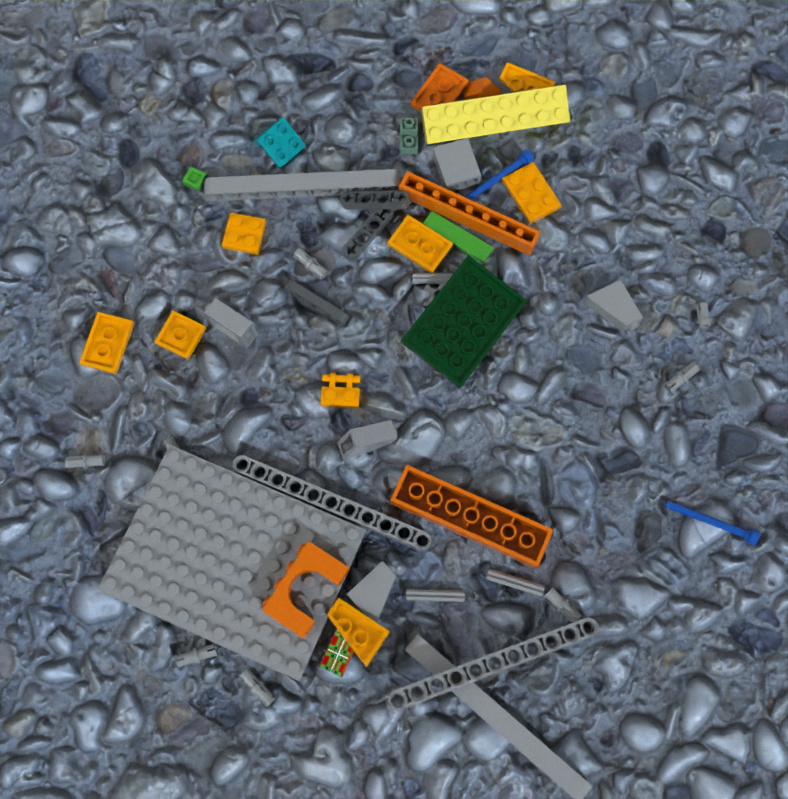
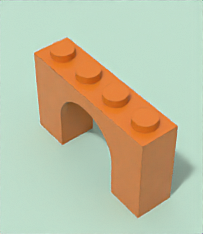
(280, 605)

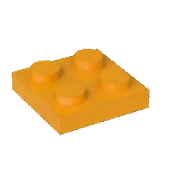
(244, 233)
(180, 335)

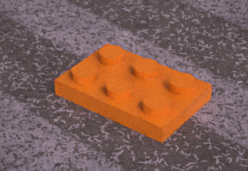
(440, 88)

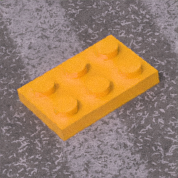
(531, 193)
(420, 244)
(107, 343)

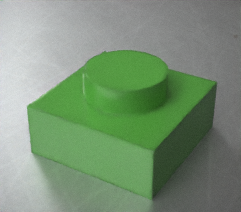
(194, 178)

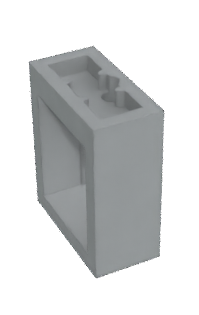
(230, 323)

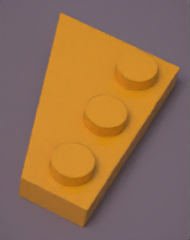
(521, 80)
(358, 630)

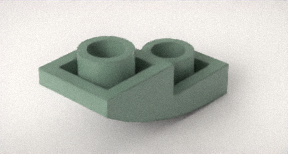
(408, 135)

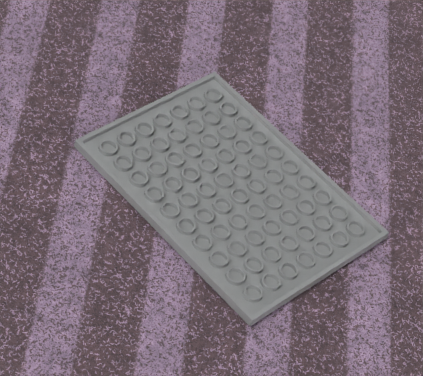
(214, 549)

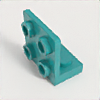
(280, 142)

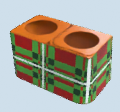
(337, 655)

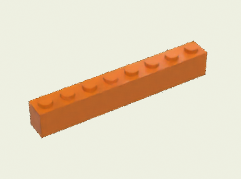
(470, 213)

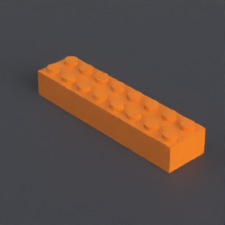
(471, 516)

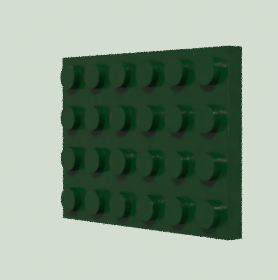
(463, 321)

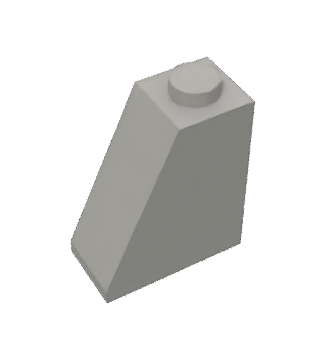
(615, 306)
(366, 439)
(373, 590)

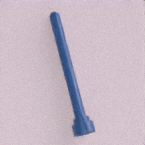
(524, 159)
(751, 536)

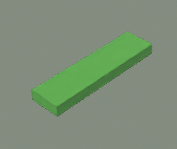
(461, 239)

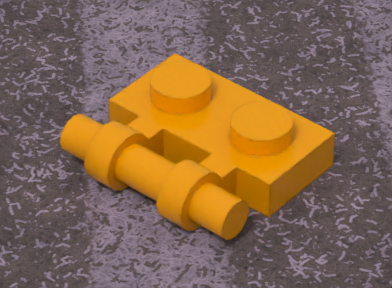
(340, 396)

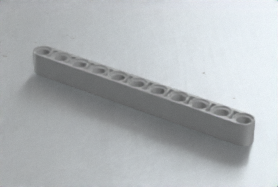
(299, 184)
(325, 495)
(501, 657)
(502, 722)

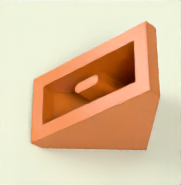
(481, 88)

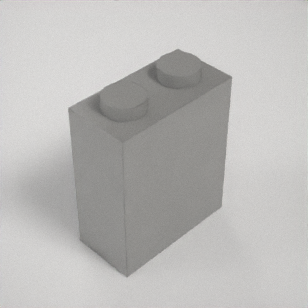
(456, 165)

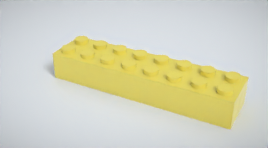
(495, 114)

